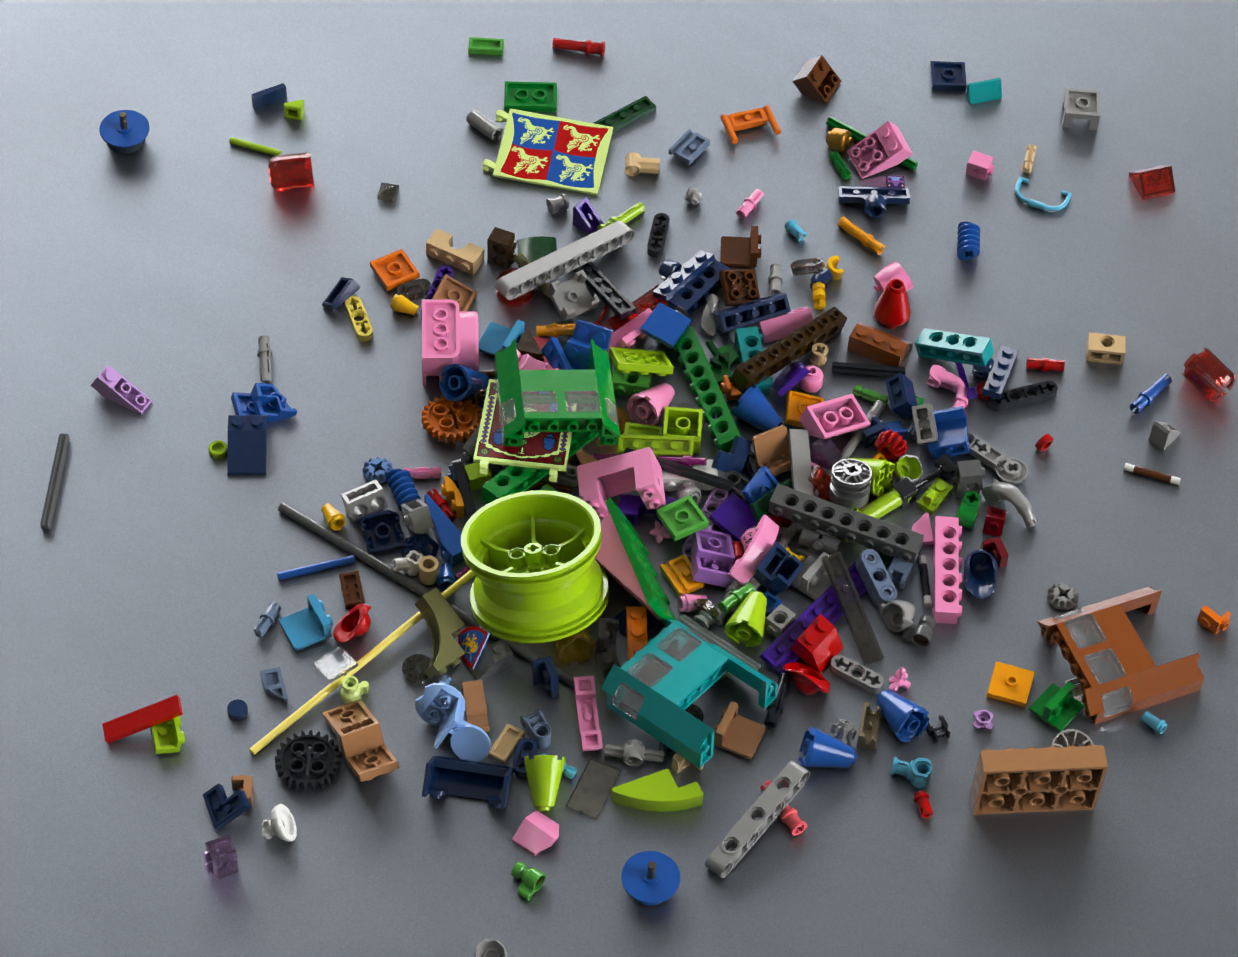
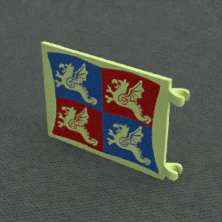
(551, 151)

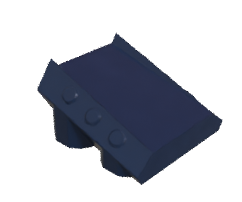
(382, 531)

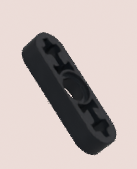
(658, 229)

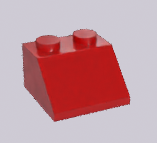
(818, 644)

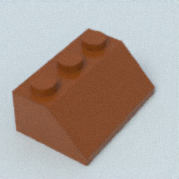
(878, 345)

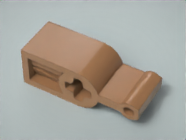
(475, 704)

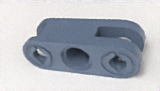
(868, 568)
(900, 571)

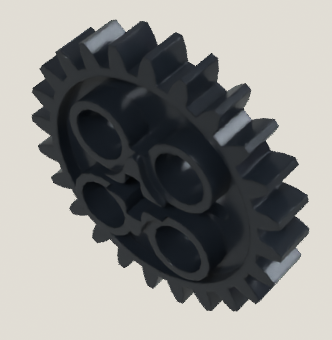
(288, 760)

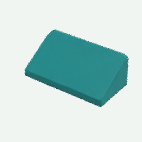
(984, 91)

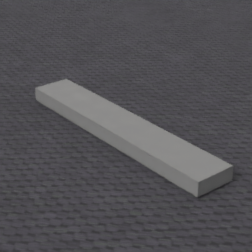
(800, 465)

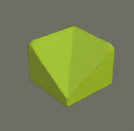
(294, 109)

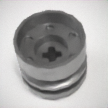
(850, 483)

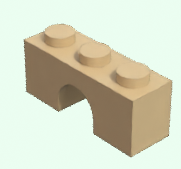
(466, 259)

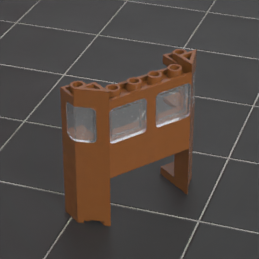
(1113, 661)

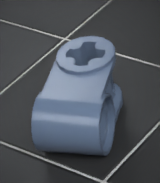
(536, 725)

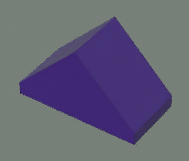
(586, 217)

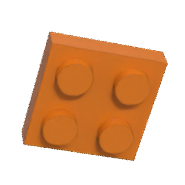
(394, 269)

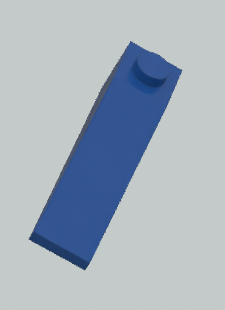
(446, 534)

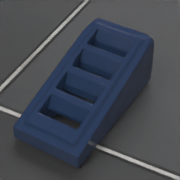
(341, 292)

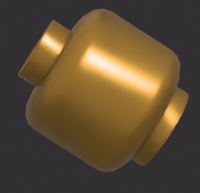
(839, 139)

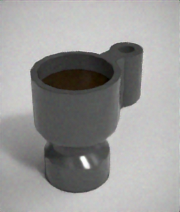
(922, 633)

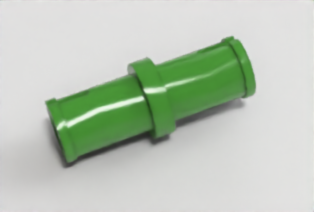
(735, 597)

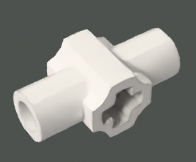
(409, 564)

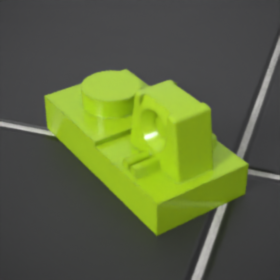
(934, 496)

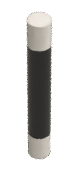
(925, 581)

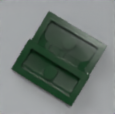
(536, 247)

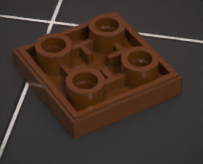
(739, 286)

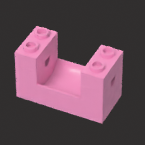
(621, 475)

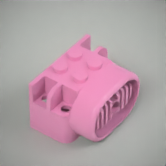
(448, 337)

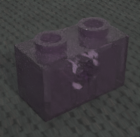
(221, 857)

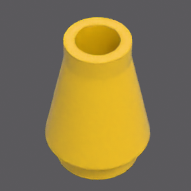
(403, 305)
(334, 519)

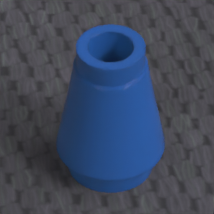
(446, 576)

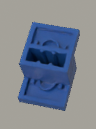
(578, 346)

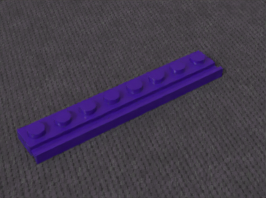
(827, 604)

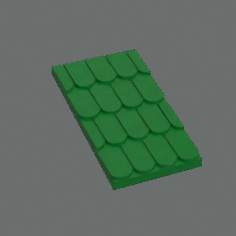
(627, 562)

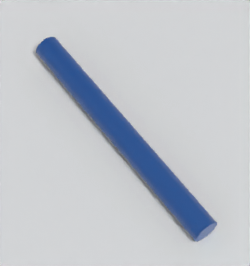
(316, 567)

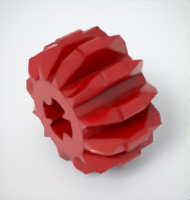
(891, 445)

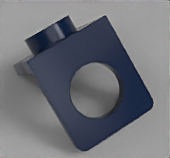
(419, 543)

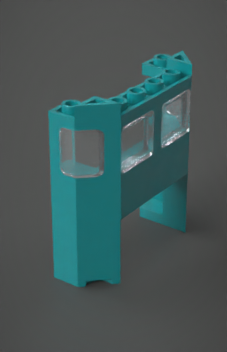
(668, 678)

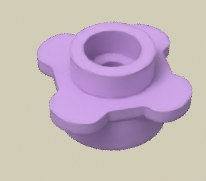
(985, 715)

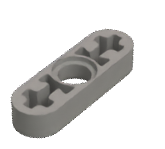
(853, 666)

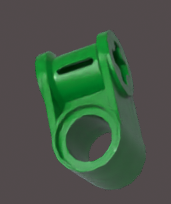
(968, 510)

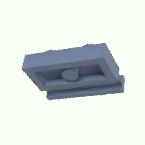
(689, 147)

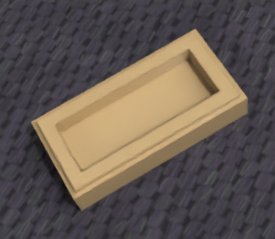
(506, 744)

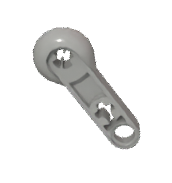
(998, 461)

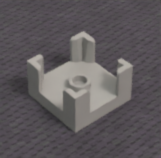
(1081, 105)
(572, 297)

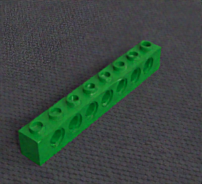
(708, 390)
(519, 479)

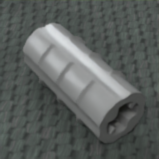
(484, 124)

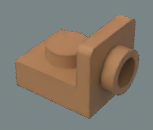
(244, 783)

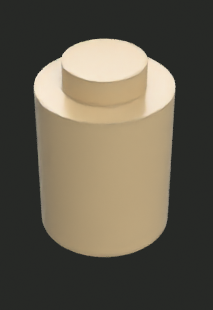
(428, 570)

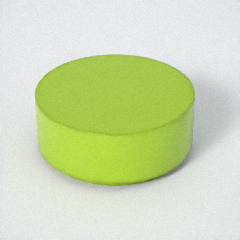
(218, 449)

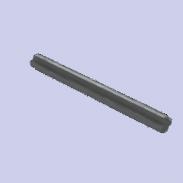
(54, 482)

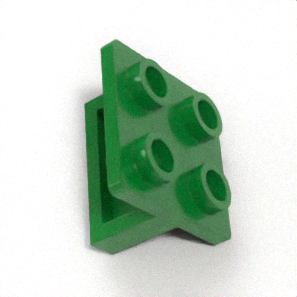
(1057, 706)

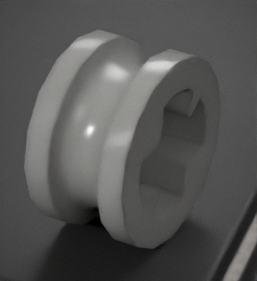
(704, 619)

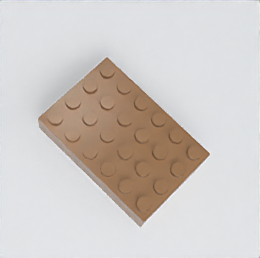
(1038, 779)

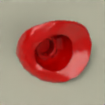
(353, 624)
(807, 679)

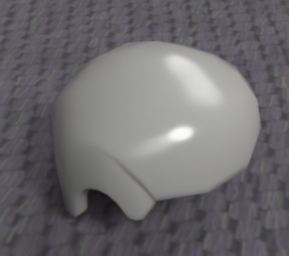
(490, 948)

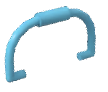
(1039, 205)

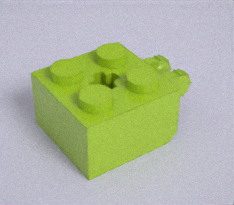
(684, 423)

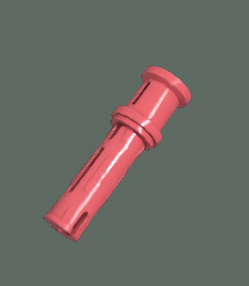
(790, 817)

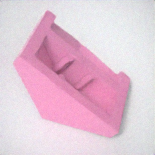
(536, 833)

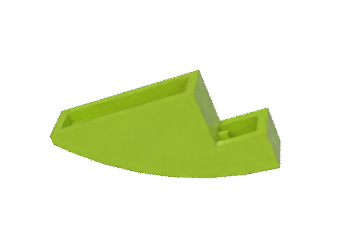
(657, 793)

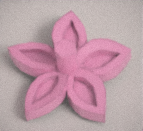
(660, 532)

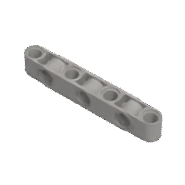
(747, 830)

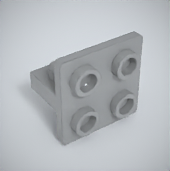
(812, 577)

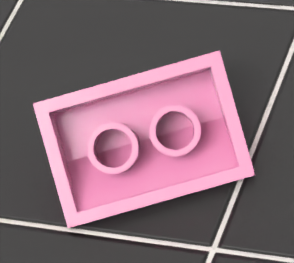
(834, 417)

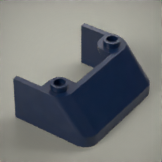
(468, 779)

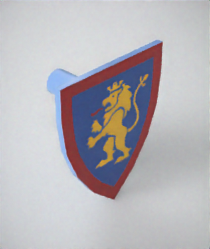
(472, 642)

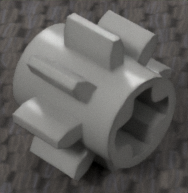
(843, 731)

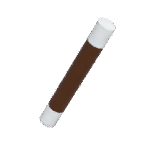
(1152, 474)

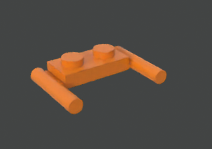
(749, 119)

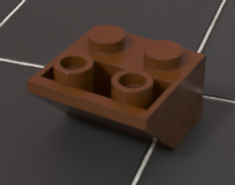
(817, 79)

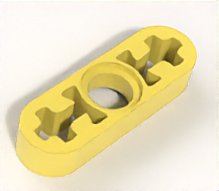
(358, 325)

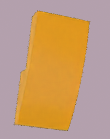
(453, 496)

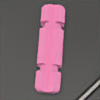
(424, 472)

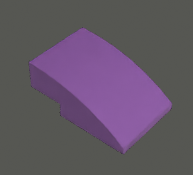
(712, 557)

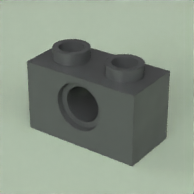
(968, 477)

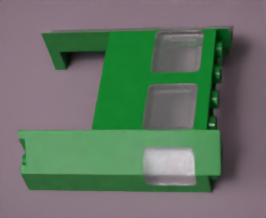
(556, 398)

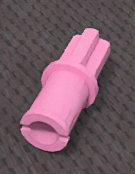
(749, 204)

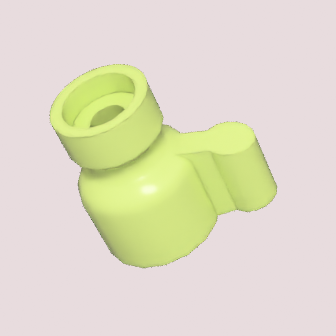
(352, 690)

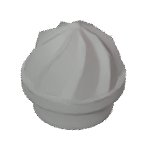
(693, 196)

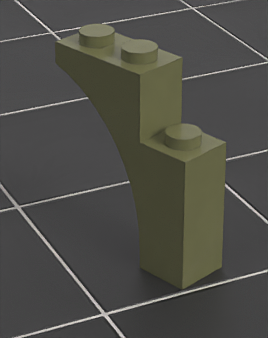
(444, 628)

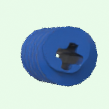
(968, 240)
(402, 486)

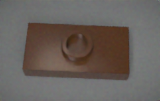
(351, 589)

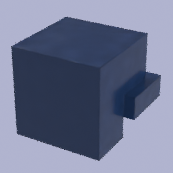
(777, 569)

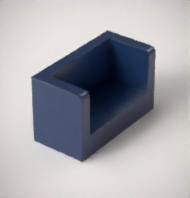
(901, 395)

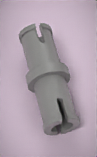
(775, 278)

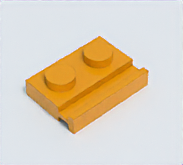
(679, 575)

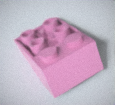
(879, 150)

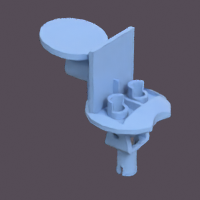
(445, 708)

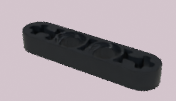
(1047, 388)
(464, 487)

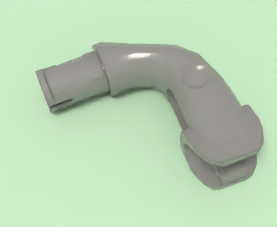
(1005, 491)

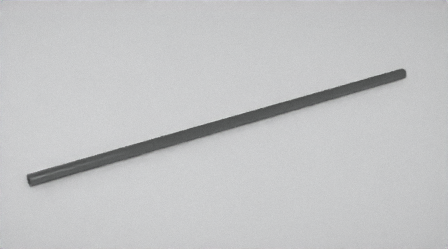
(405, 581)

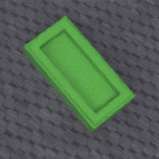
(485, 46)

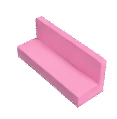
(784, 324)

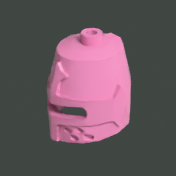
(891, 272)

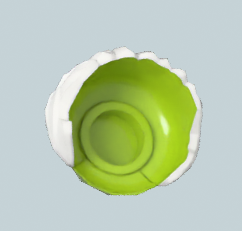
(909, 467)

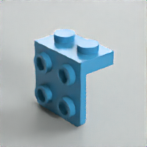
(500, 337)
(307, 625)

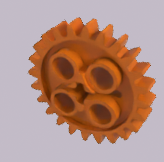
(441, 424)

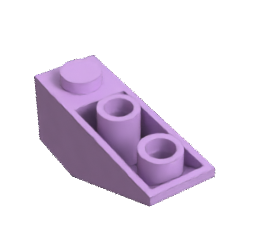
(120, 390)

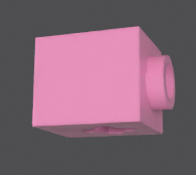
(979, 165)

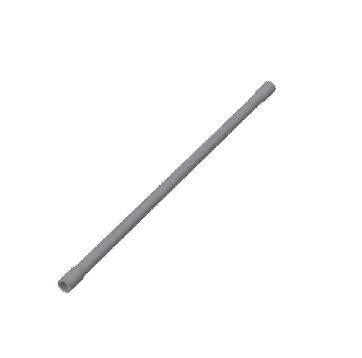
(876, 410)

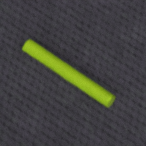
(253, 146)

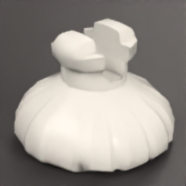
(281, 824)

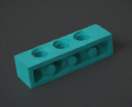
(748, 344)
(954, 347)

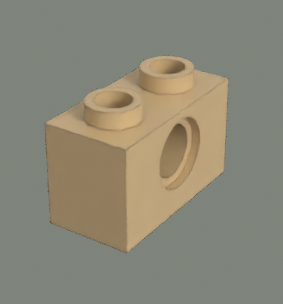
(1105, 348)

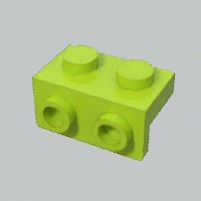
(167, 736)

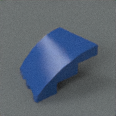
(263, 401)

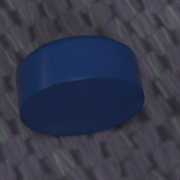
(237, 709)

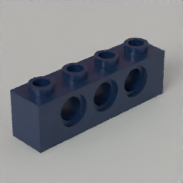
(696, 291)
(751, 312)

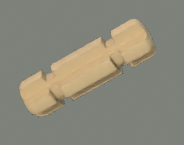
(1029, 158)

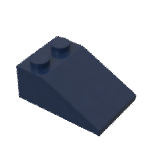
(247, 444)

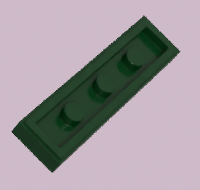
(628, 114)

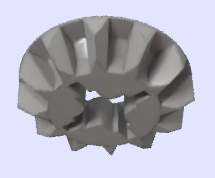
(1061, 602)

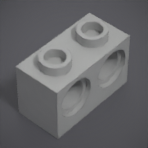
(364, 500)

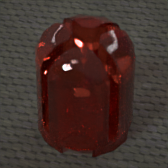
(291, 172)
(1208, 375)

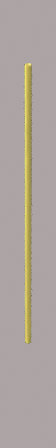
(361, 662)

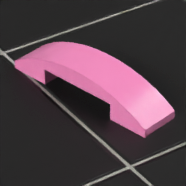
(762, 541)
(587, 713)

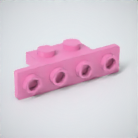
(629, 332)

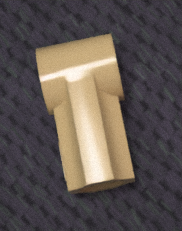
(636, 164)

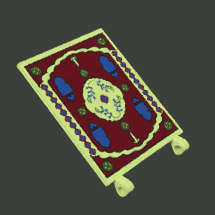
(537, 451)

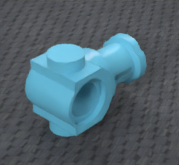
(912, 770)

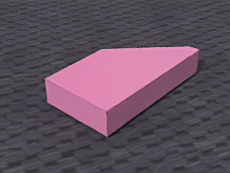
(924, 527)

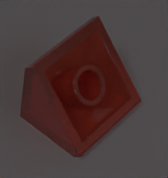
(1153, 181)

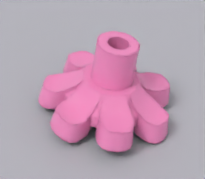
(899, 680)

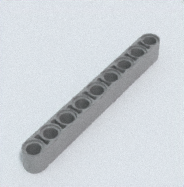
(564, 260)

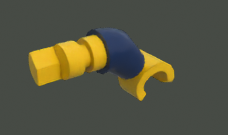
(820, 280)

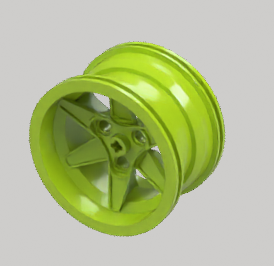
(535, 566)

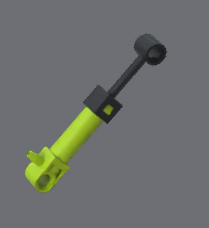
(905, 491)

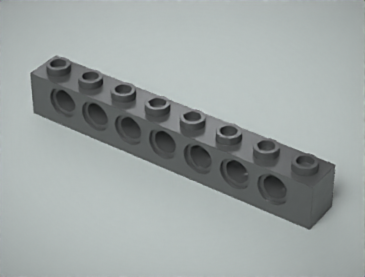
(855, 521)

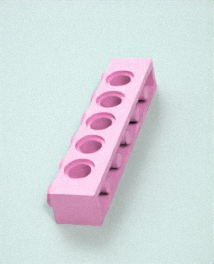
(946, 570)

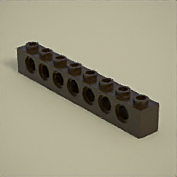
(788, 349)

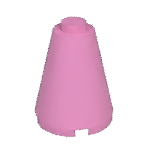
(649, 405)

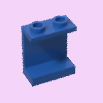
(952, 433)

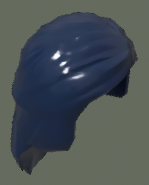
(980, 573)

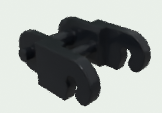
(931, 731)

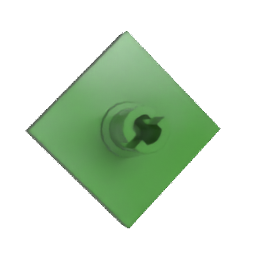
(682, 518)

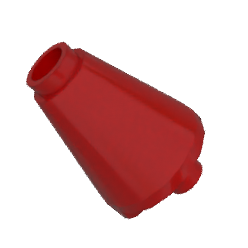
(893, 305)

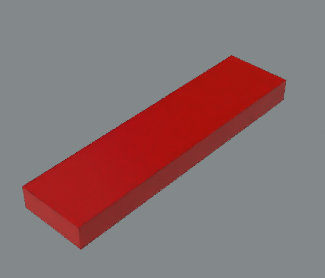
(142, 719)

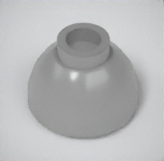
(694, 492)

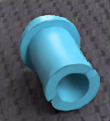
(792, 227)
(1153, 722)

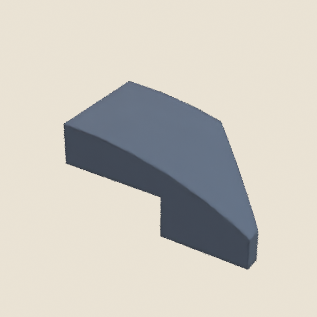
(273, 683)

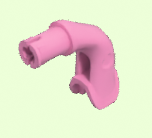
(941, 378)

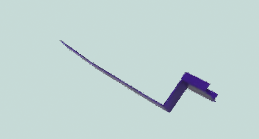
(971, 392)

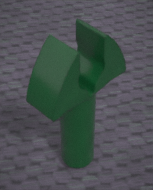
(717, 356)

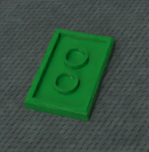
(530, 96)

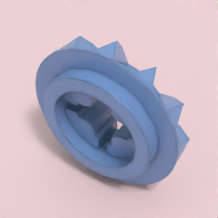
(369, 469)

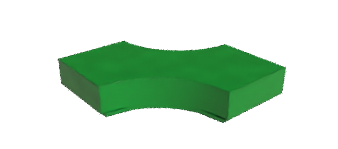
(733, 358)

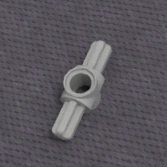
(634, 752)

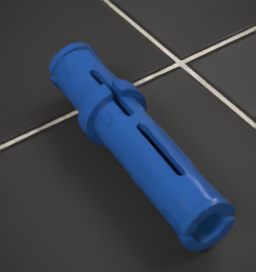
(1145, 398)

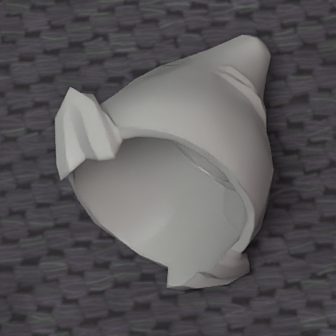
(897, 614)

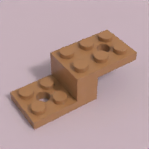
(360, 740)

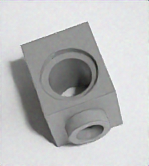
(779, 620)

